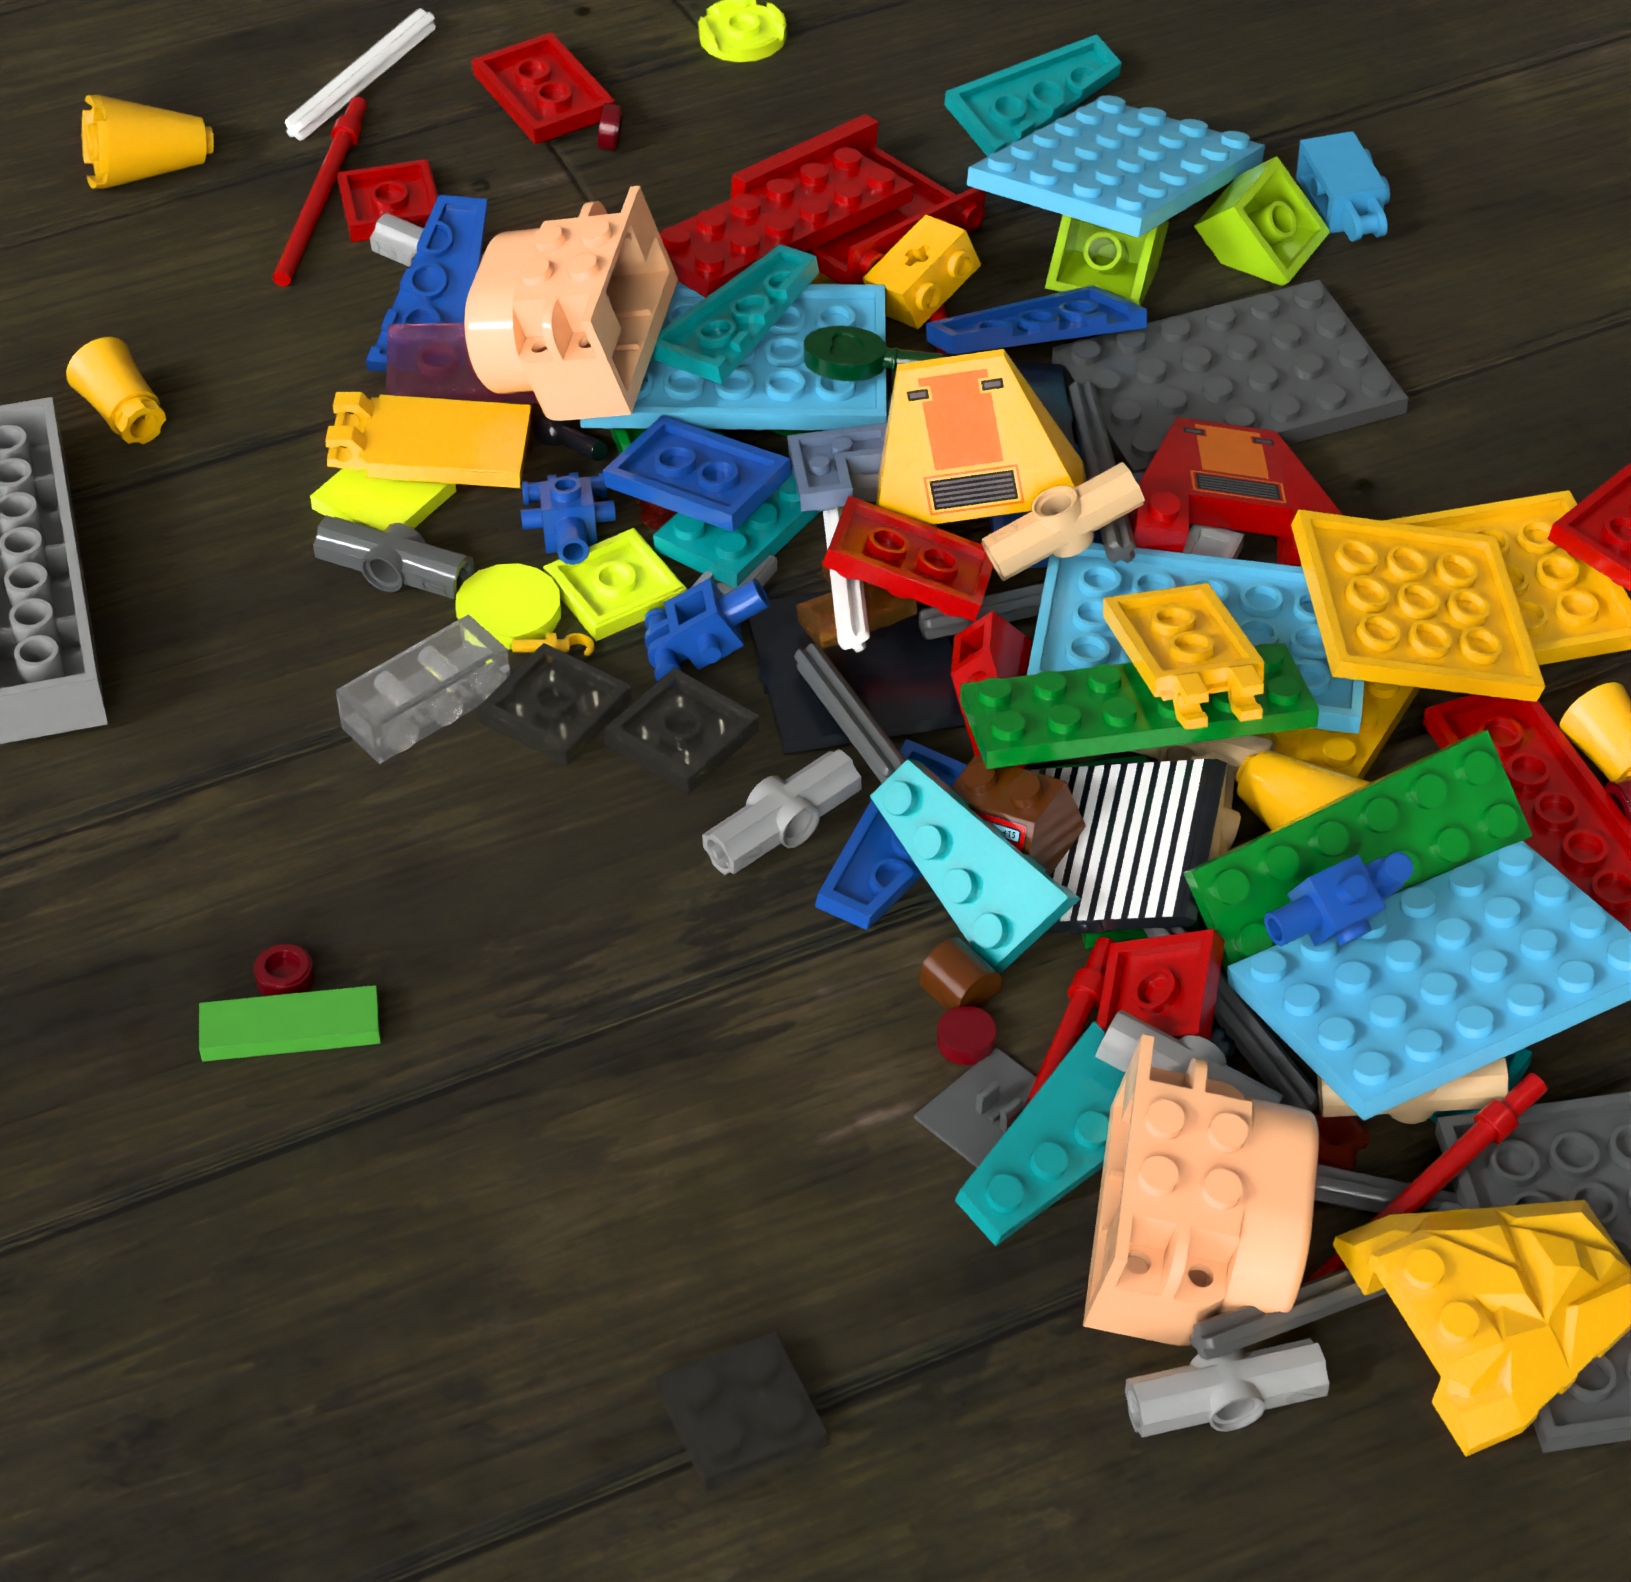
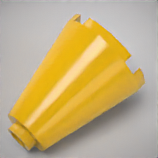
(139, 141)
(1285, 787)

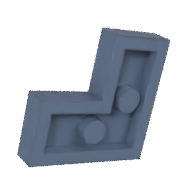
(828, 458)

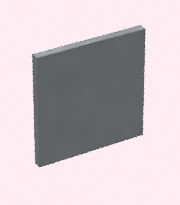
(979, 1106)

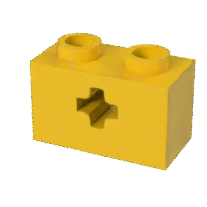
(924, 270)

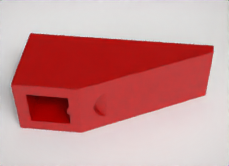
(988, 651)

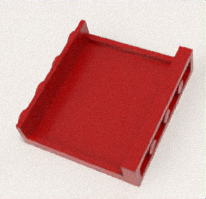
(859, 250)

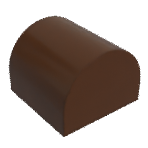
(958, 975)

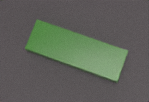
(289, 1023)

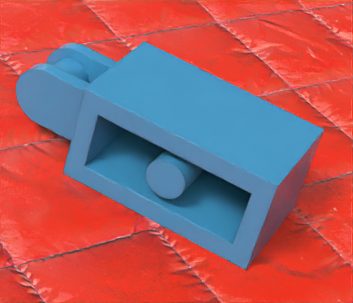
(1343, 185)

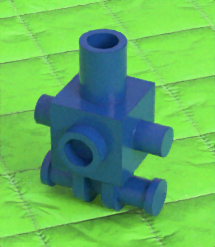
(567, 513)
(700, 625)
(1339, 901)

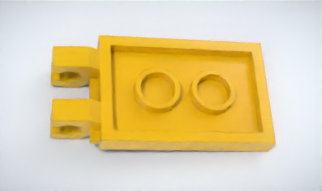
(430, 439)
(1188, 649)

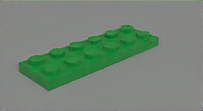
(1115, 712)
(1432, 810)

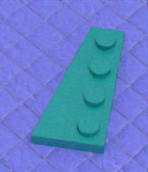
(1031, 93)
(734, 318)

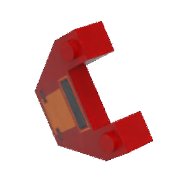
(1226, 481)

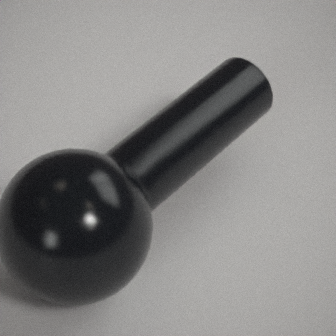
(563, 433)

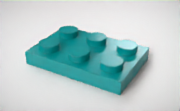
(737, 553)

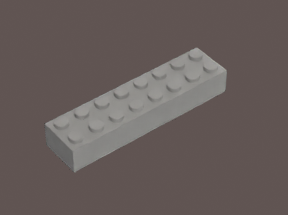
(45, 620)

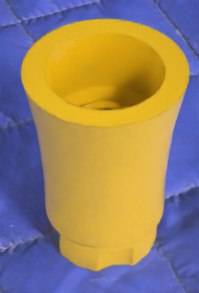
(114, 386)
(1602, 728)

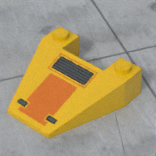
(969, 441)

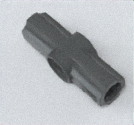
(392, 556)

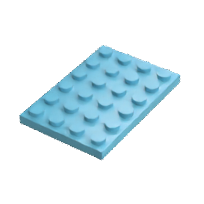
(1117, 165)
(772, 383)
(1263, 598)
(1443, 979)

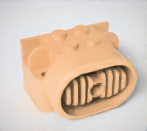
(572, 310)
(1198, 1203)

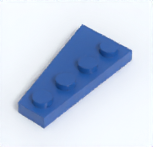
(441, 270)
(1037, 320)
(874, 863)

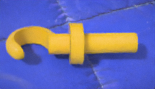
(563, 645)

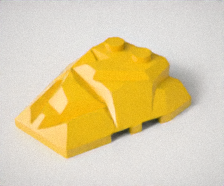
(1499, 1303)

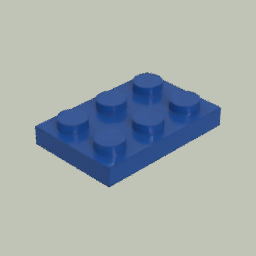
(697, 473)

